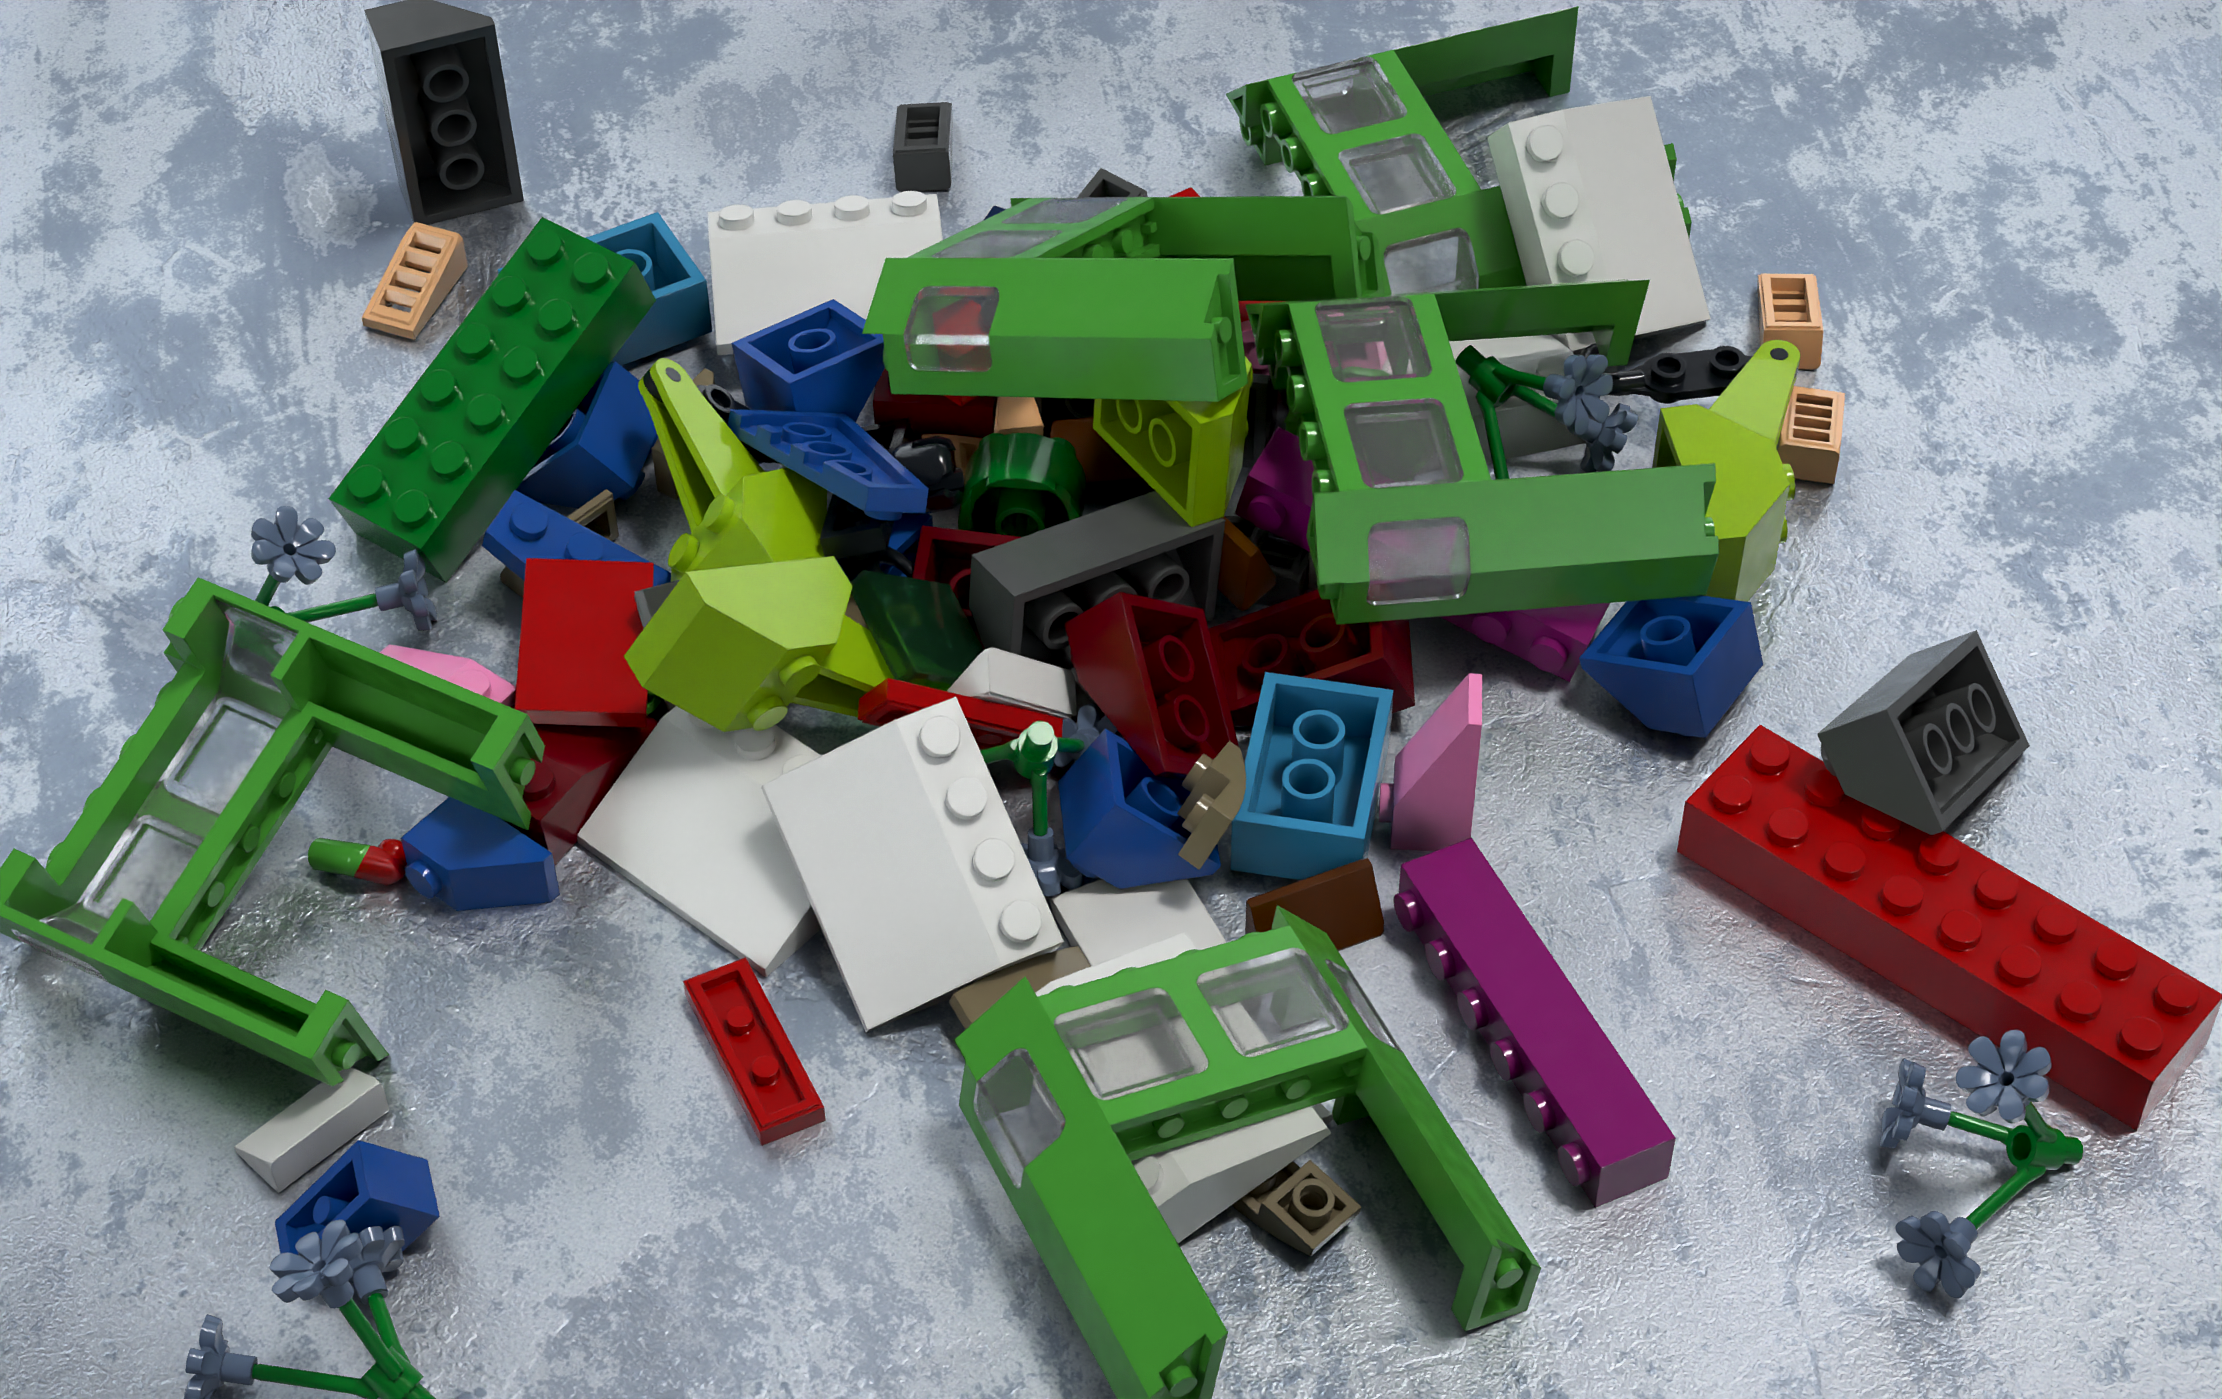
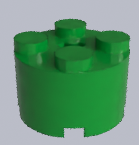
(1021, 485)

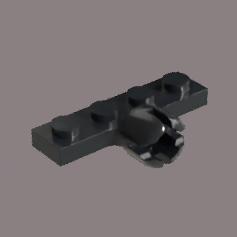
(858, 537)

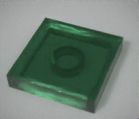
(917, 627)

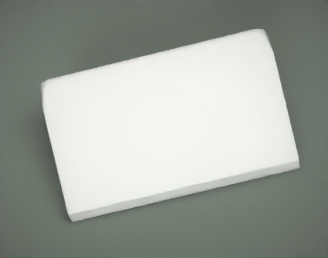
(1019, 683)
(313, 1128)

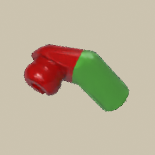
(362, 861)

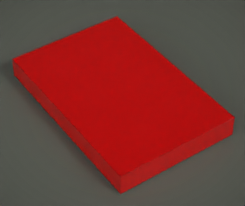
(574, 642)

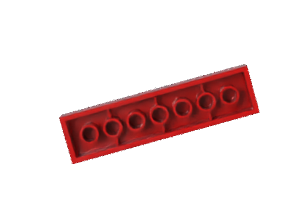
(1950, 926)

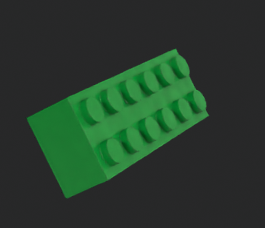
(494, 398)

